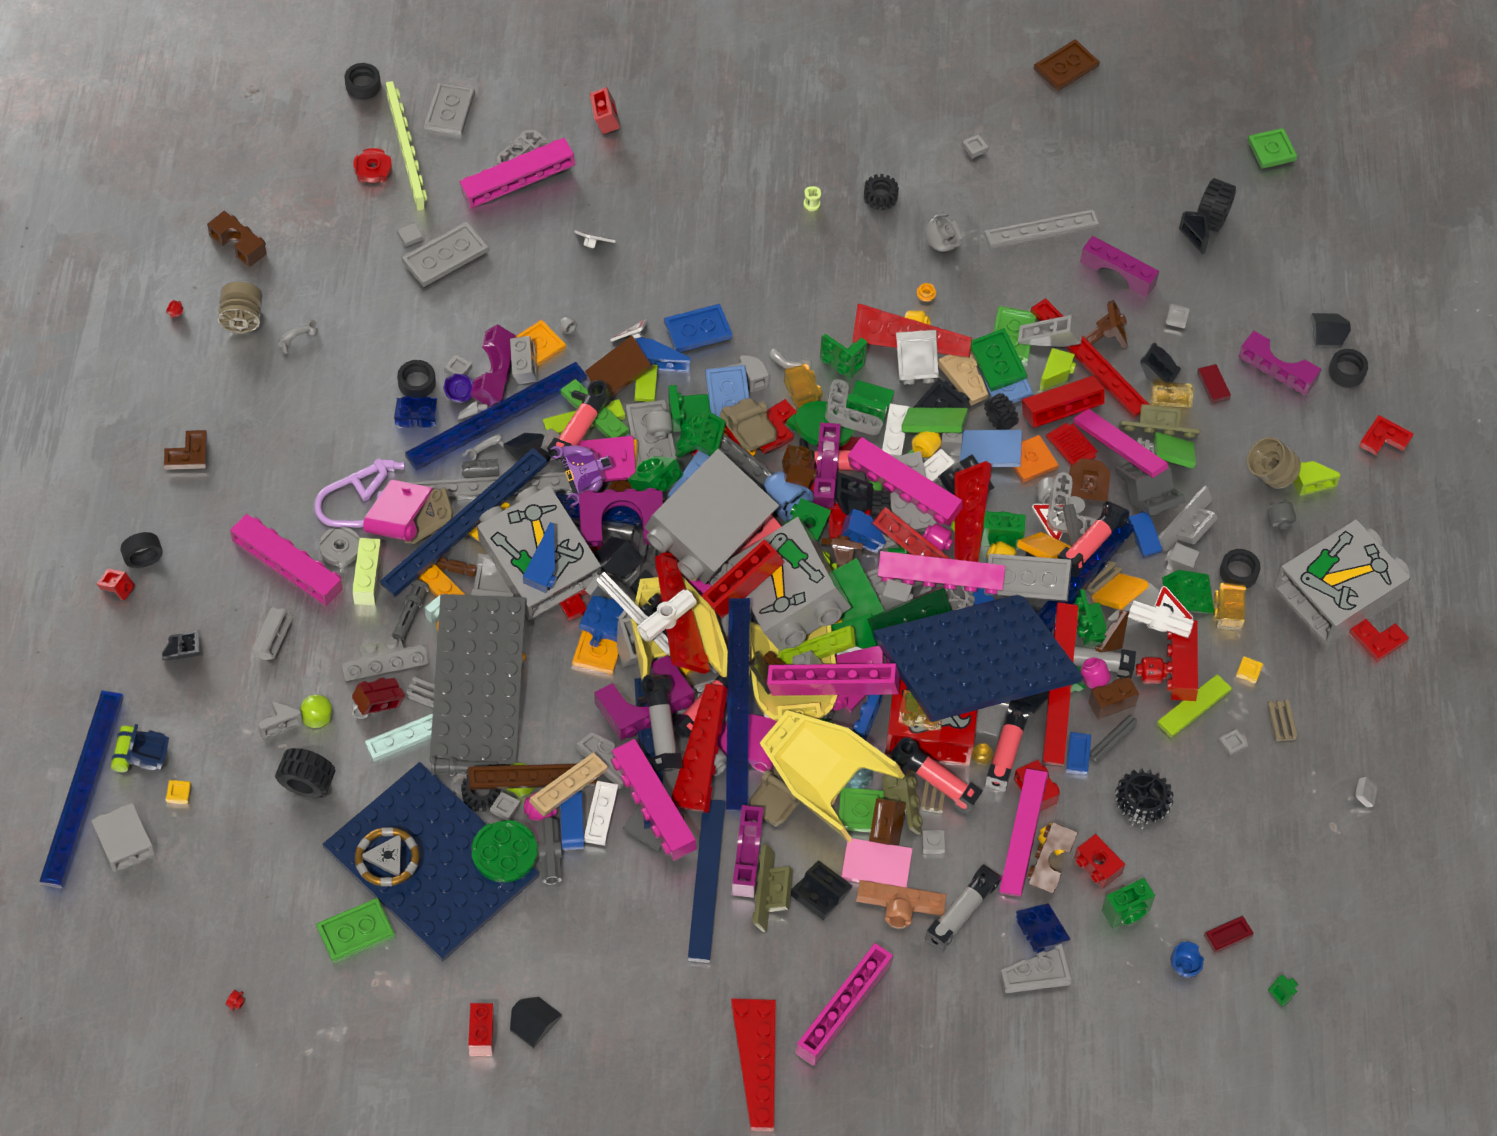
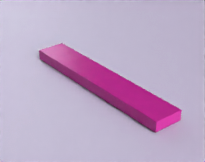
(1120, 443)
(1023, 833)

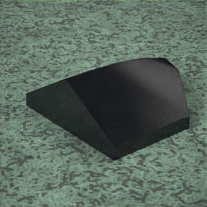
(1195, 228)
(1329, 329)
(1159, 365)
(524, 443)
(853, 493)
(618, 557)
(182, 646)
(532, 1020)

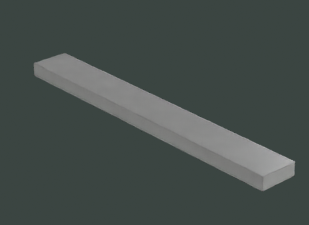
(471, 487)

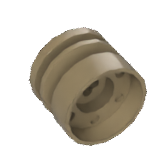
(240, 307)
(1273, 463)

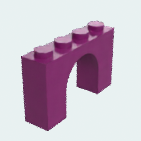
(594, 505)
(630, 719)

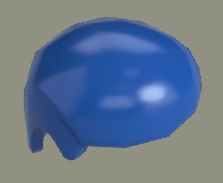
(1187, 959)

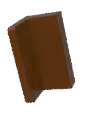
(887, 822)

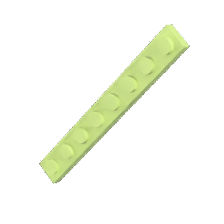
(407, 151)

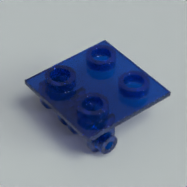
(415, 409)
(1041, 927)

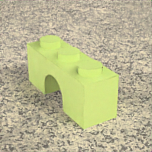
(366, 569)

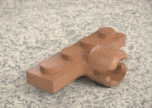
(900, 901)

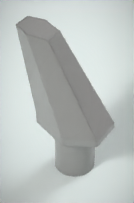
(472, 410)

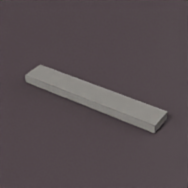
(1041, 229)

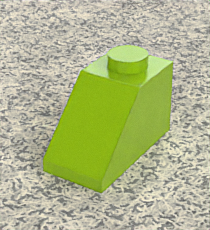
(1057, 369)
(1315, 477)

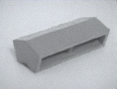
(272, 633)

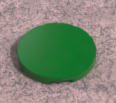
(808, 423)
(504, 851)

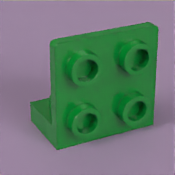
(844, 360)
(870, 399)
(685, 407)
(700, 433)
(1191, 590)
(1090, 620)

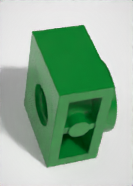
(656, 473)
(811, 514)
(1003, 527)
(1128, 903)

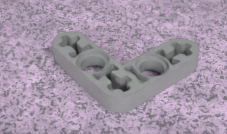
(522, 142)
(872, 424)
(1056, 486)

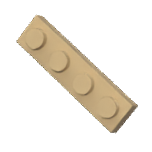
(568, 784)

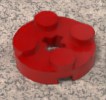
(372, 174)

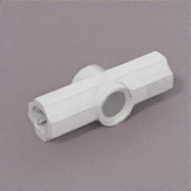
(674, 608)
(1160, 619)

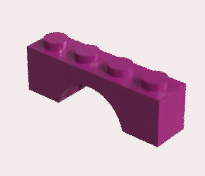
(1139, 275)
(1298, 375)
(490, 386)
(827, 464)
(747, 851)

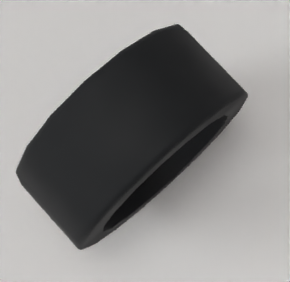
(362, 69)
(1352, 356)
(416, 366)
(137, 542)
(1243, 556)

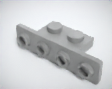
(1190, 522)
(383, 658)

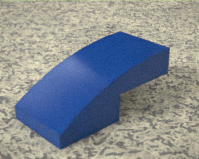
(1146, 534)

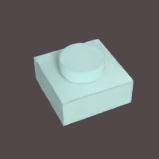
(432, 610)

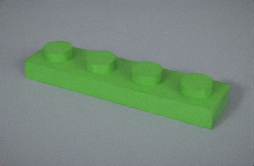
(605, 421)

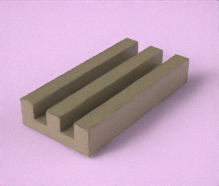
(1111, 566)
(1280, 705)
(931, 808)

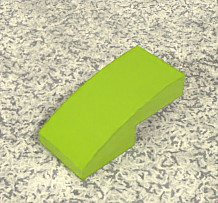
(646, 385)

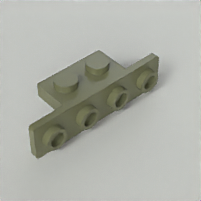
(1159, 419)
(905, 791)
(773, 888)

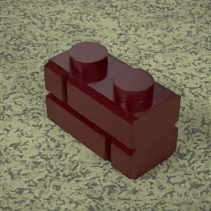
(378, 695)

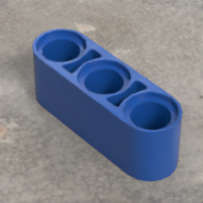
(572, 823)

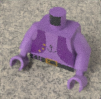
(582, 469)

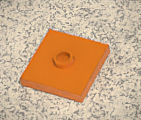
(1035, 460)

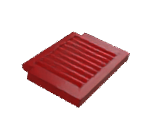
(1071, 443)

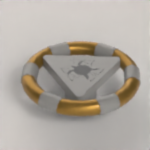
(386, 856)

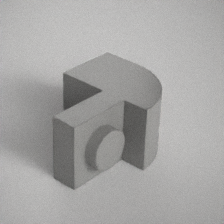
(755, 372)

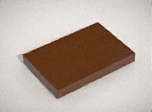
(1066, 65)
(620, 366)

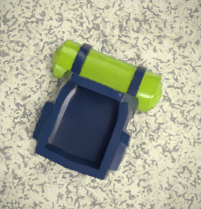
(139, 749)

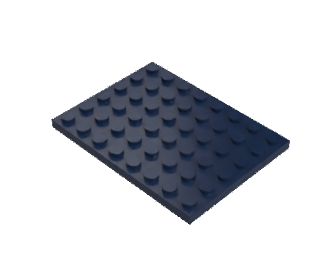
(977, 657)
(446, 893)

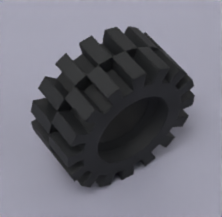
(883, 183)
(1001, 412)
(879, 500)
(478, 801)

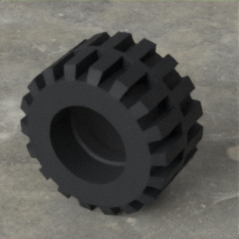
(1217, 202)
(305, 773)

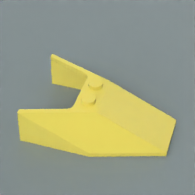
(706, 623)
(820, 760)

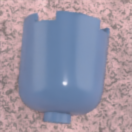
(785, 494)

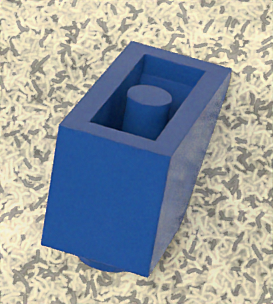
(859, 529)

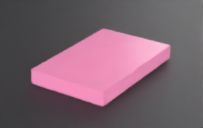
(876, 863)

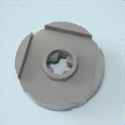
(336, 556)

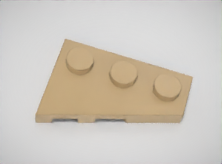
(964, 376)

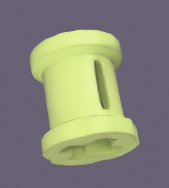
(811, 201)

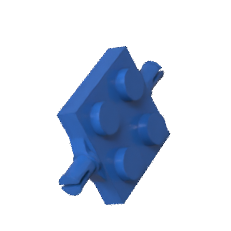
(601, 619)

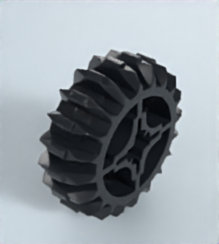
(1139, 785)

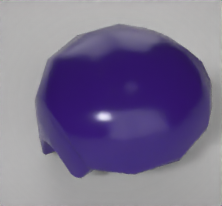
(458, 388)

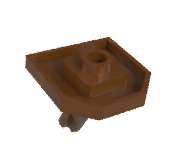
(1110, 326)
(1090, 480)
(842, 548)

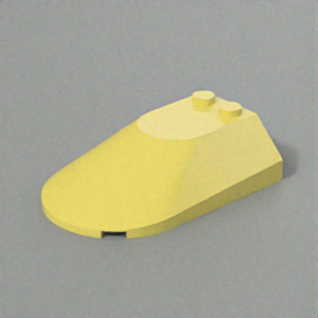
(775, 706)

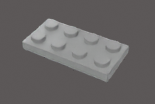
(445, 254)
(648, 445)
(908, 511)
(1034, 577)

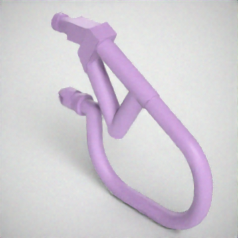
(379, 466)

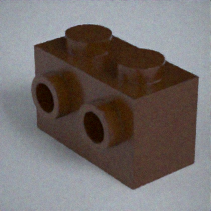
(798, 465)
(1113, 697)

